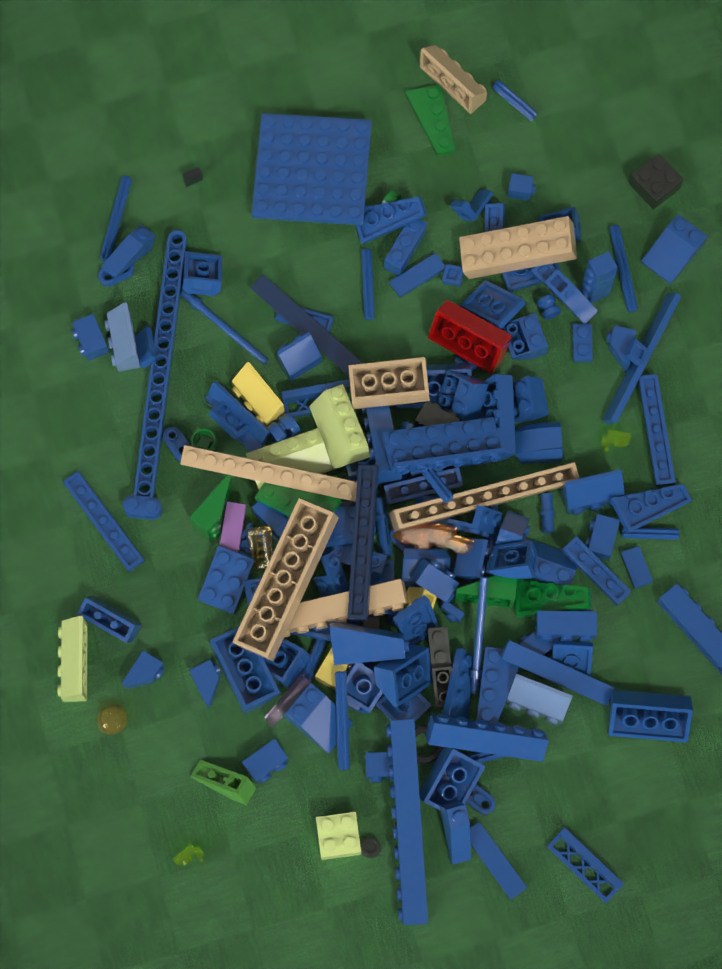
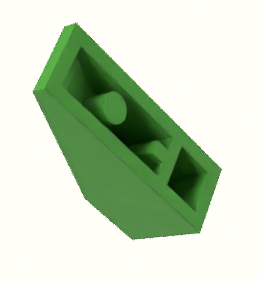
(224, 781)

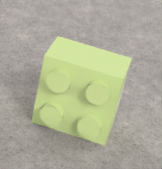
(338, 835)

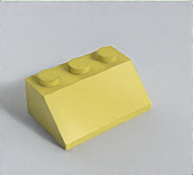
(257, 395)

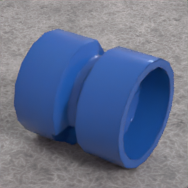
(283, 429)

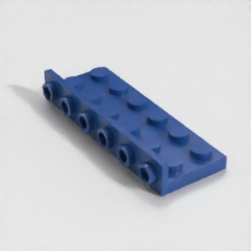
(442, 445)

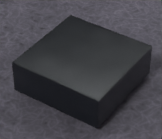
(192, 177)

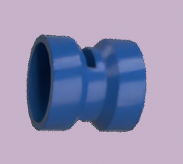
(548, 307)

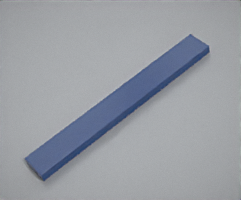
(634, 371)

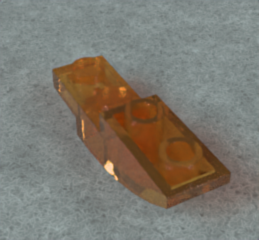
(428, 534)

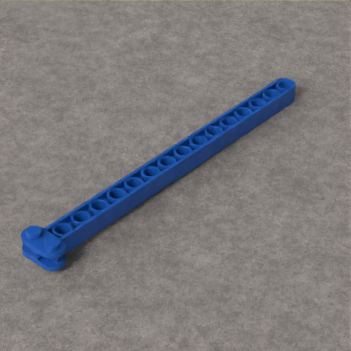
(145, 504)

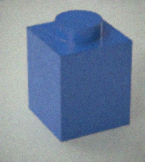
(521, 187)

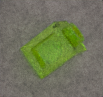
(618, 439)
(184, 856)

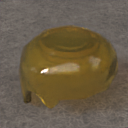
(112, 719)

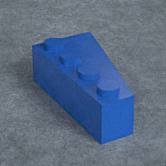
(495, 685)

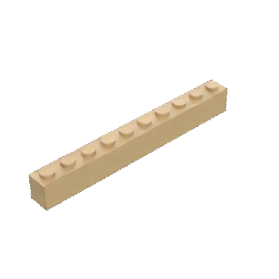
(269, 473)
(483, 496)

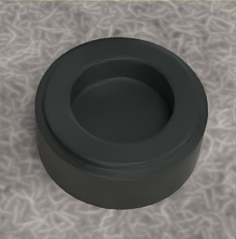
(370, 847)

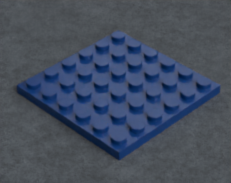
(312, 169)

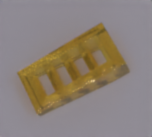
(267, 546)

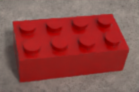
(469, 336)

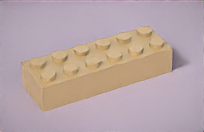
(518, 247)

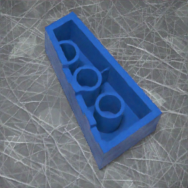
(500, 405)

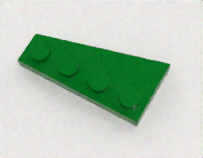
(432, 116)
(285, 498)
(537, 596)

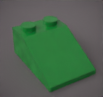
(210, 515)
(500, 592)

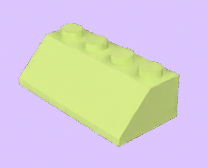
(339, 427)
(299, 452)
(73, 659)

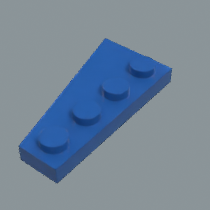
(389, 217)
(645, 507)
(459, 689)

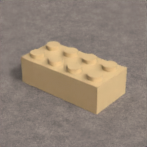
(389, 383)

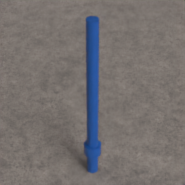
(197, 304)
(476, 672)

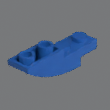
(565, 292)

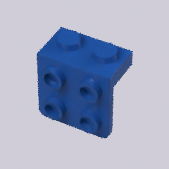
(485, 522)

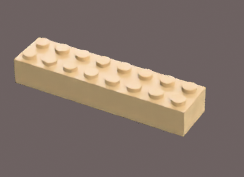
(285, 579)

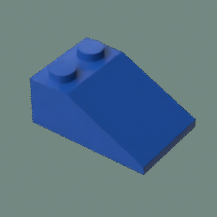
(674, 249)
(315, 717)

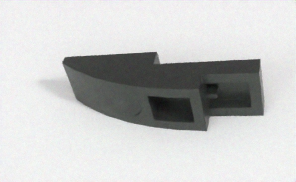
(440, 663)

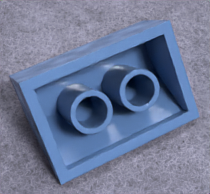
(122, 338)
(538, 700)

